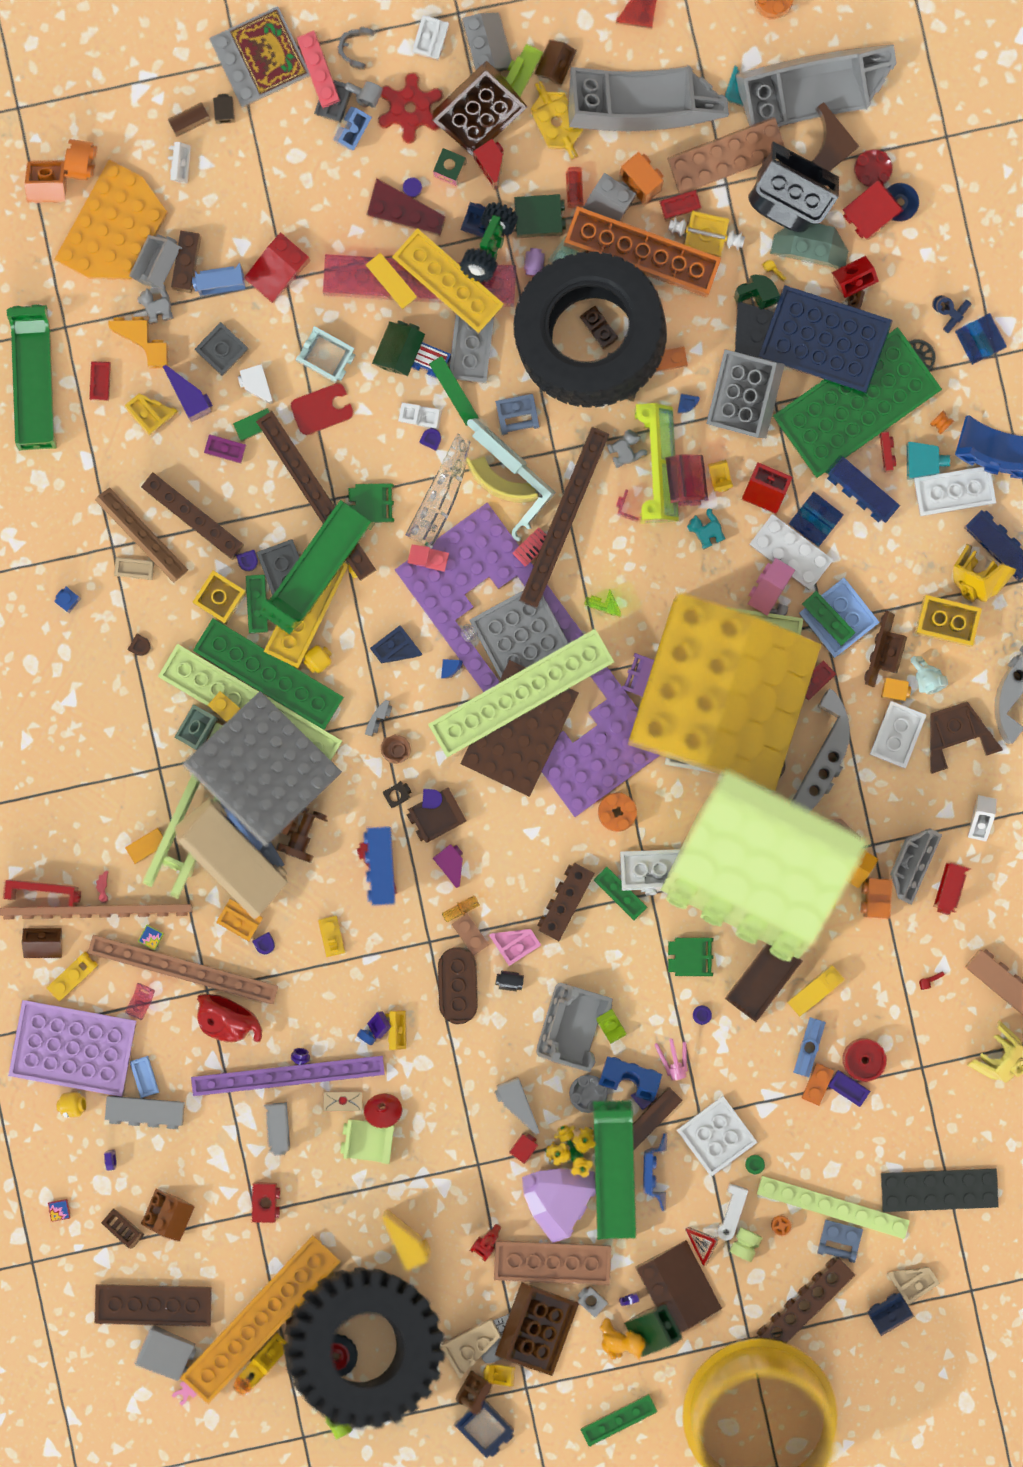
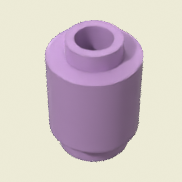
(534, 261)

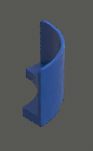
(990, 448)

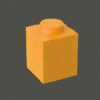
(896, 689)

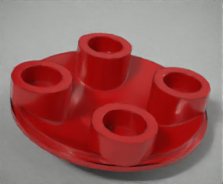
(873, 166)

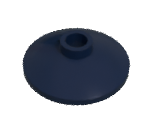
(910, 198)

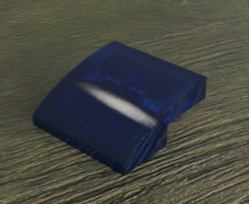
(981, 338)
(816, 519)

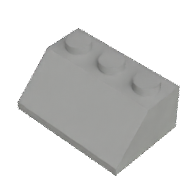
(487, 40)

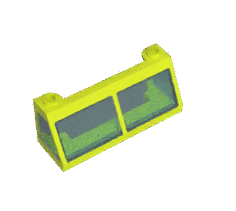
(661, 424)

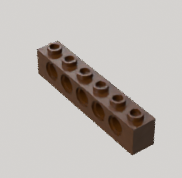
(192, 516)
(816, 1303)

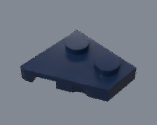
(395, 647)

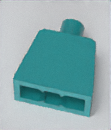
(924, 460)

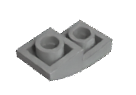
(381, 713)

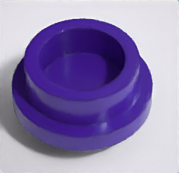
(702, 1015)
(300, 1056)

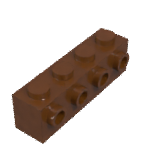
(566, 901)

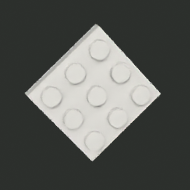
(716, 1136)

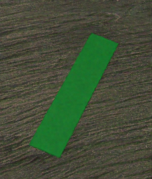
(453, 389)

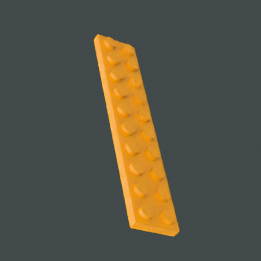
(259, 1319)

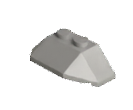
(913, 863)

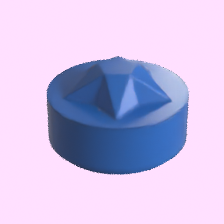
(366, 1036)

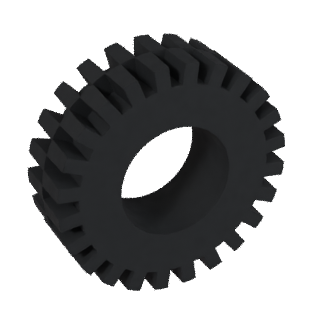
(406, 1377)

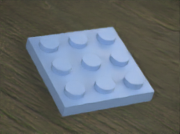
(850, 608)

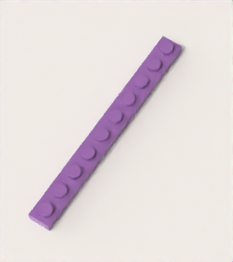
(287, 1075)

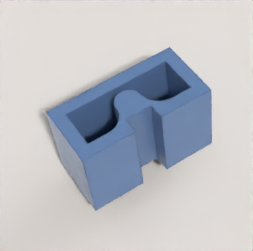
(354, 129)

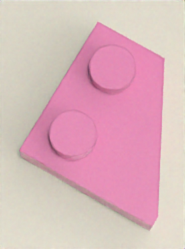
(515, 944)

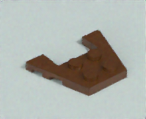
(954, 727)

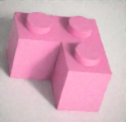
(770, 586)

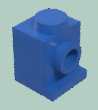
(67, 599)

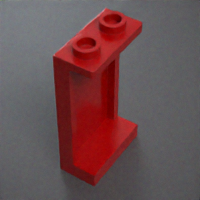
(12, 885)

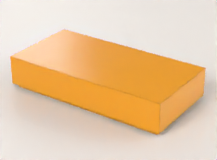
(145, 846)

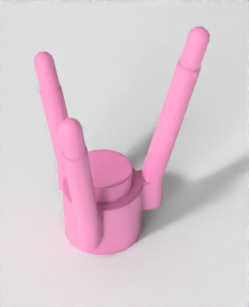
(678, 1069)

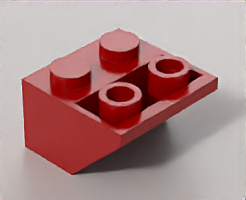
(766, 488)

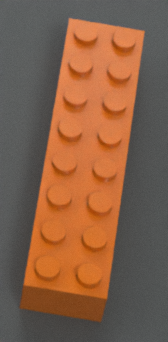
(650, 253)

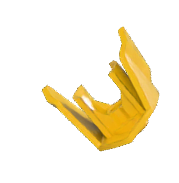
(981, 584)

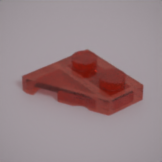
(638, 13)

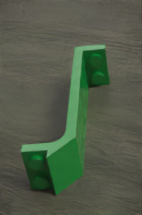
(32, 377)
(316, 567)
(614, 1169)

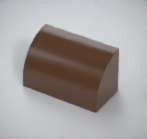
(189, 119)

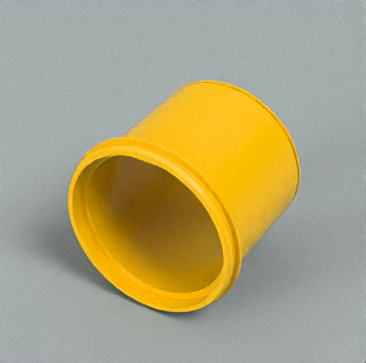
(750, 1359)

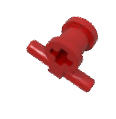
(484, 1247)

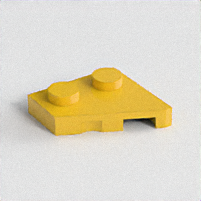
(149, 413)

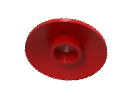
(383, 1117)

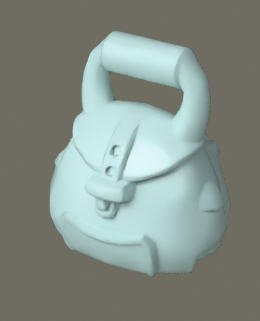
(929, 677)

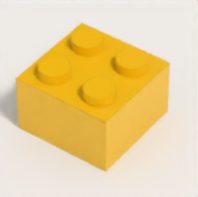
(219, 597)

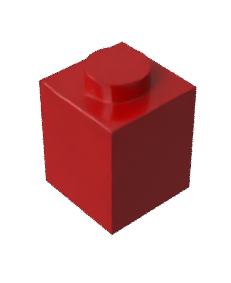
(524, 1147)

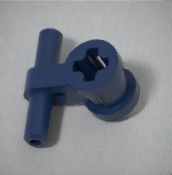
(957, 315)

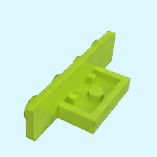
(522, 68)

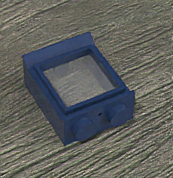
(485, 1430)

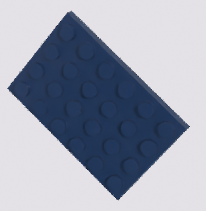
(825, 338)

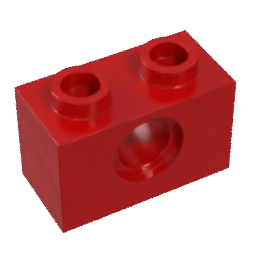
(855, 277)
(259, 1213)

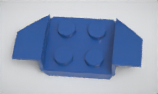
(649, 1179)

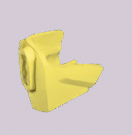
(1009, 1064)

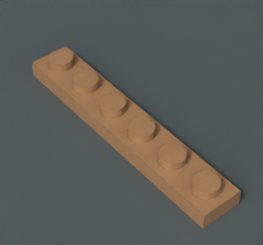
(141, 535)

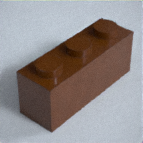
(186, 261)

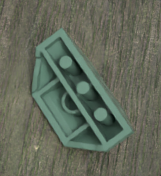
(816, 245)

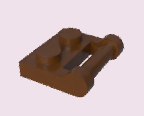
(477, 1387)

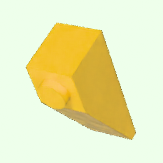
(816, 990)

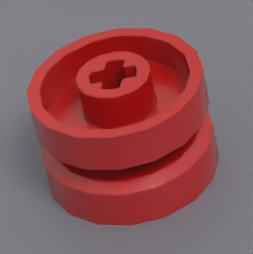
(856, 1051)

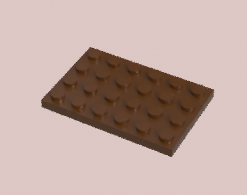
(521, 747)

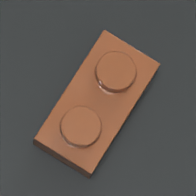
(470, 934)

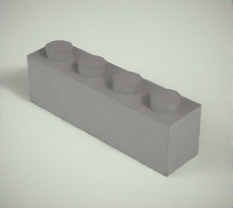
(144, 1111)

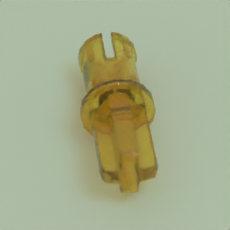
(460, 909)

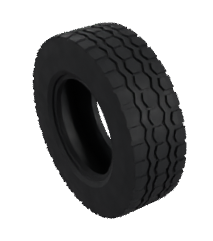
(578, 279)

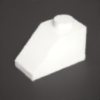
(255, 383)
(982, 818)

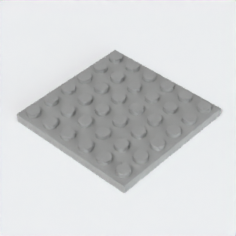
(262, 768)

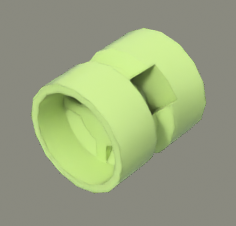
(745, 1244)

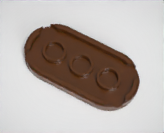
(457, 985)

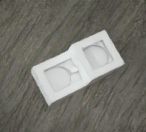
(420, 415)

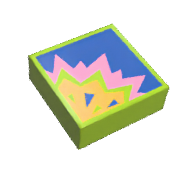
(150, 937)

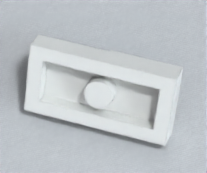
(180, 162)

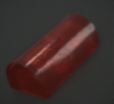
(574, 187)

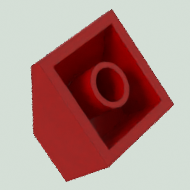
(490, 160)

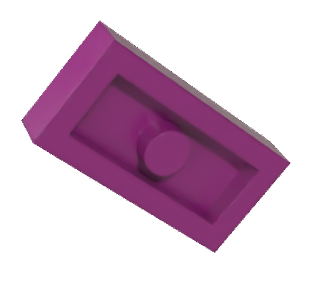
(225, 449)

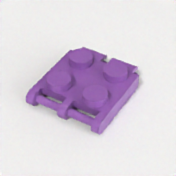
(640, 675)

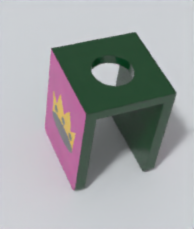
(449, 175)

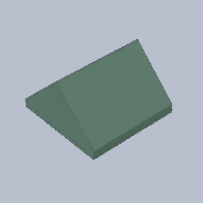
(196, 727)

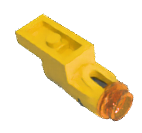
(260, 1365)

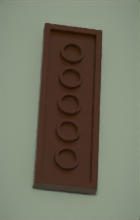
(153, 1305)

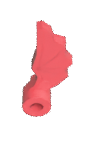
(101, 885)

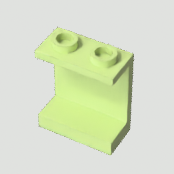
(367, 1141)

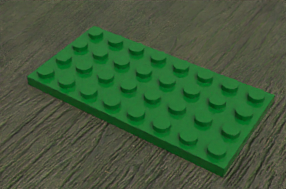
(840, 420)

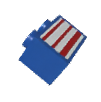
(426, 355)

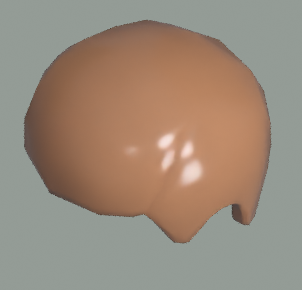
(395, 749)

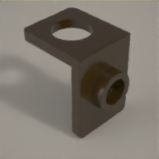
(404, 791)

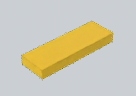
(391, 281)

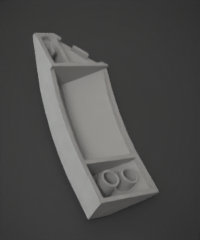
(798, 86)

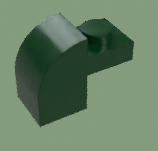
(761, 289)

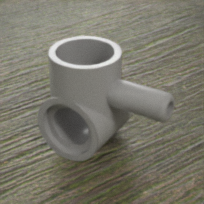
(366, 96)

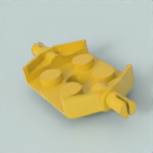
(550, 106)

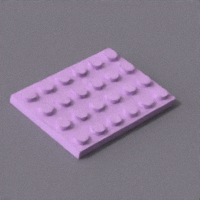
(72, 1048)

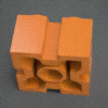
(877, 898)

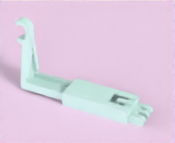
(516, 465)

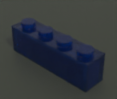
(862, 488)
(996, 541)

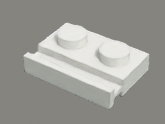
(430, 37)

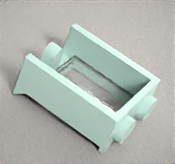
(326, 355)

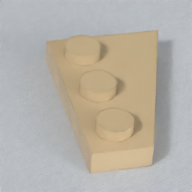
(470, 1346)

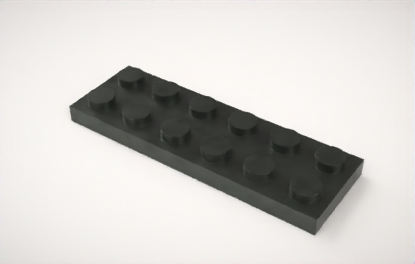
(939, 1190)

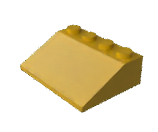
(409, 1244)

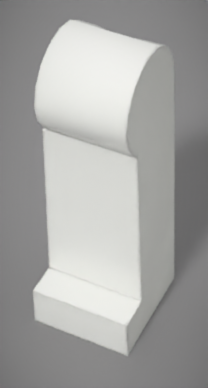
(727, 1229)

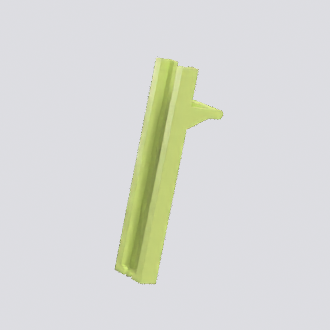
(161, 856)

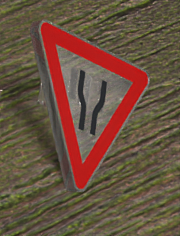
(703, 1244)

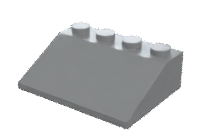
(745, 394)

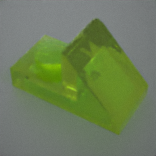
(609, 607)

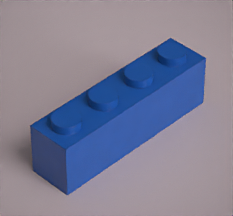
(380, 866)

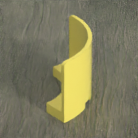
(498, 486)

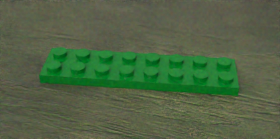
(268, 674)

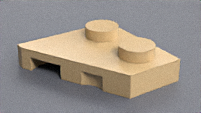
(913, 1282)

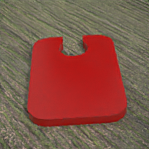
(316, 411)

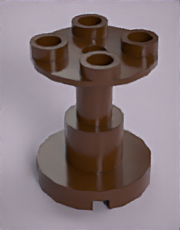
(299, 841)

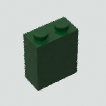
(539, 216)
(399, 347)
(656, 1328)

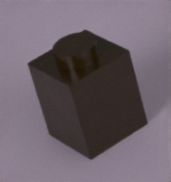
(224, 109)

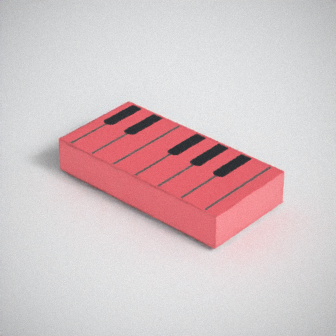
(530, 547)

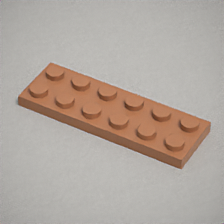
(724, 155)
(552, 1262)

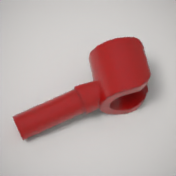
(925, 982)

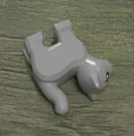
(156, 307)
(624, 450)

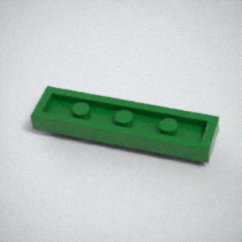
(618, 1420)

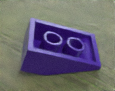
(193, 401)

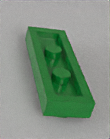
(255, 595)
(828, 618)
(624, 899)

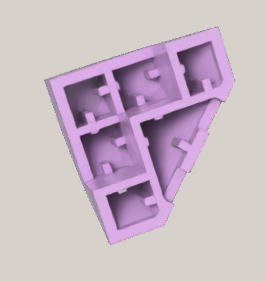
(558, 1199)

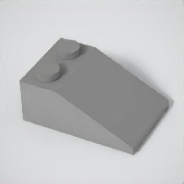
(515, 1100)

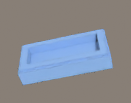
(144, 1076)

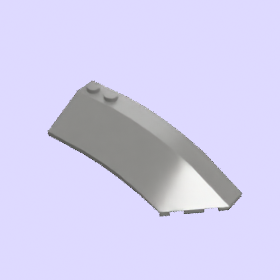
(641, 99)

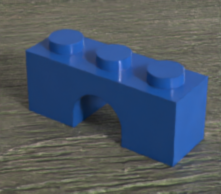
(646, 1080)

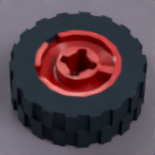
(348, 1354)

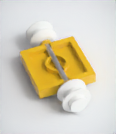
(706, 233)

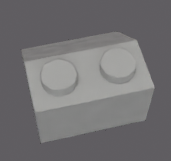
(610, 198)

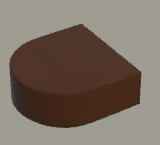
(139, 645)

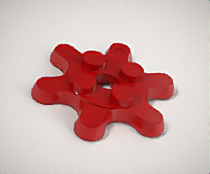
(410, 94)

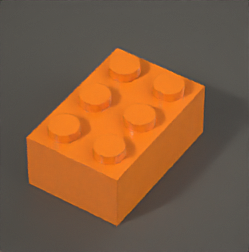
(641, 177)

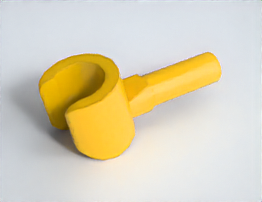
(770, 265)

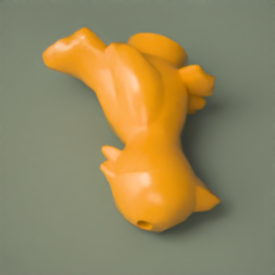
(616, 1342)

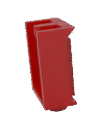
(950, 888)

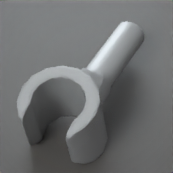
(781, 610)

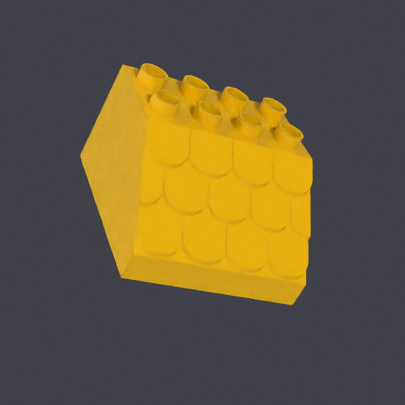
(724, 691)

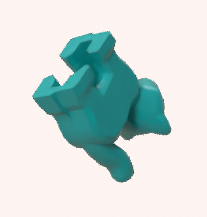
(710, 530)

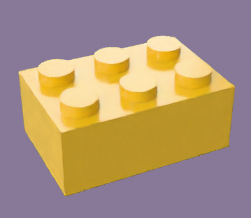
(948, 621)

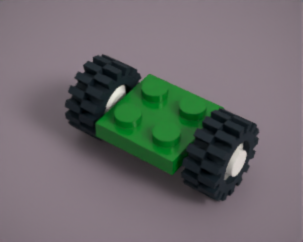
(482, 262)

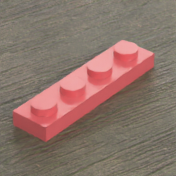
(318, 69)

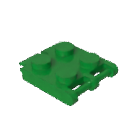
(372, 501)
(690, 956)

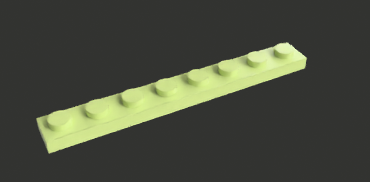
(833, 1207)

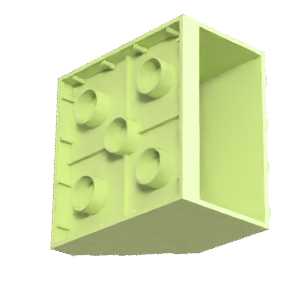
(762, 866)

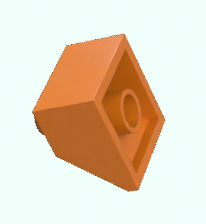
(45, 181)

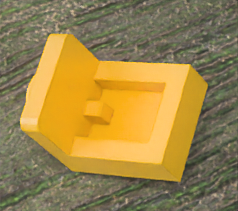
(720, 476)
(499, 1374)

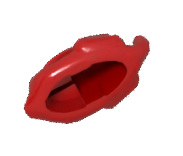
(226, 1019)

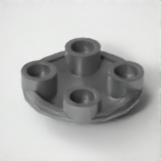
(585, 1091)

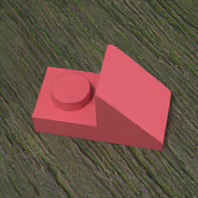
(428, 558)

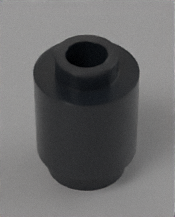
(509, 981)

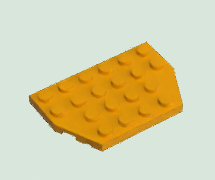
(112, 225)

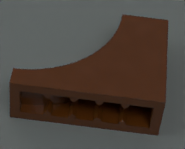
(836, 142)

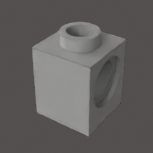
(594, 1309)

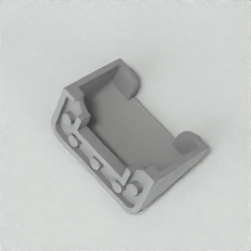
(571, 1026)

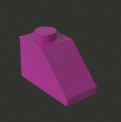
(451, 863)

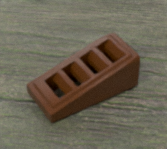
(118, 1234)

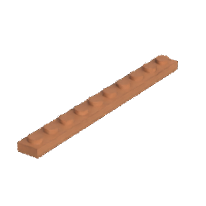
(103, 911)
(183, 969)

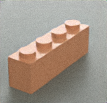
(997, 978)

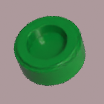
(754, 1164)

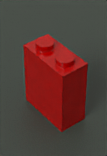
(872, 210)

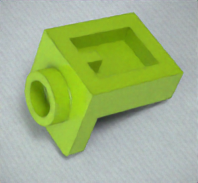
(611, 1026)

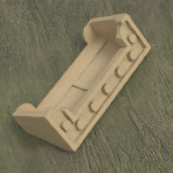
(230, 857)

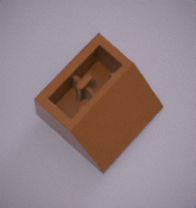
(167, 1215)

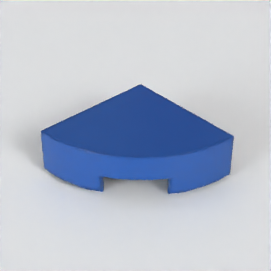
(687, 403)
(450, 667)

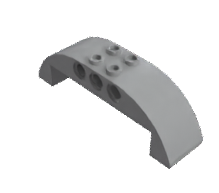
(1006, 696)
(837, 743)

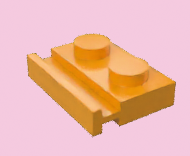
(238, 920)

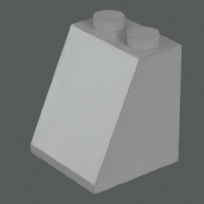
(165, 1353)

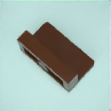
(555, 61)
(42, 942)

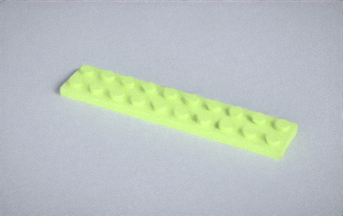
(205, 680)
(521, 693)

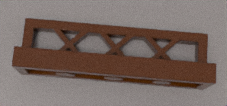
(654, 1115)

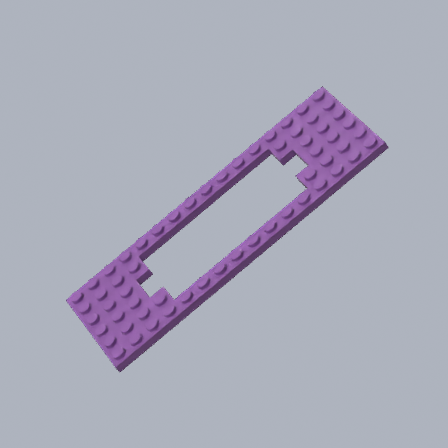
(484, 549)

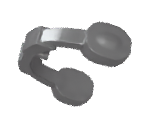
(362, 31)

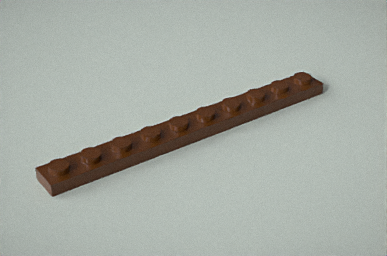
(309, 485)
(564, 517)

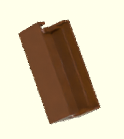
(761, 983)

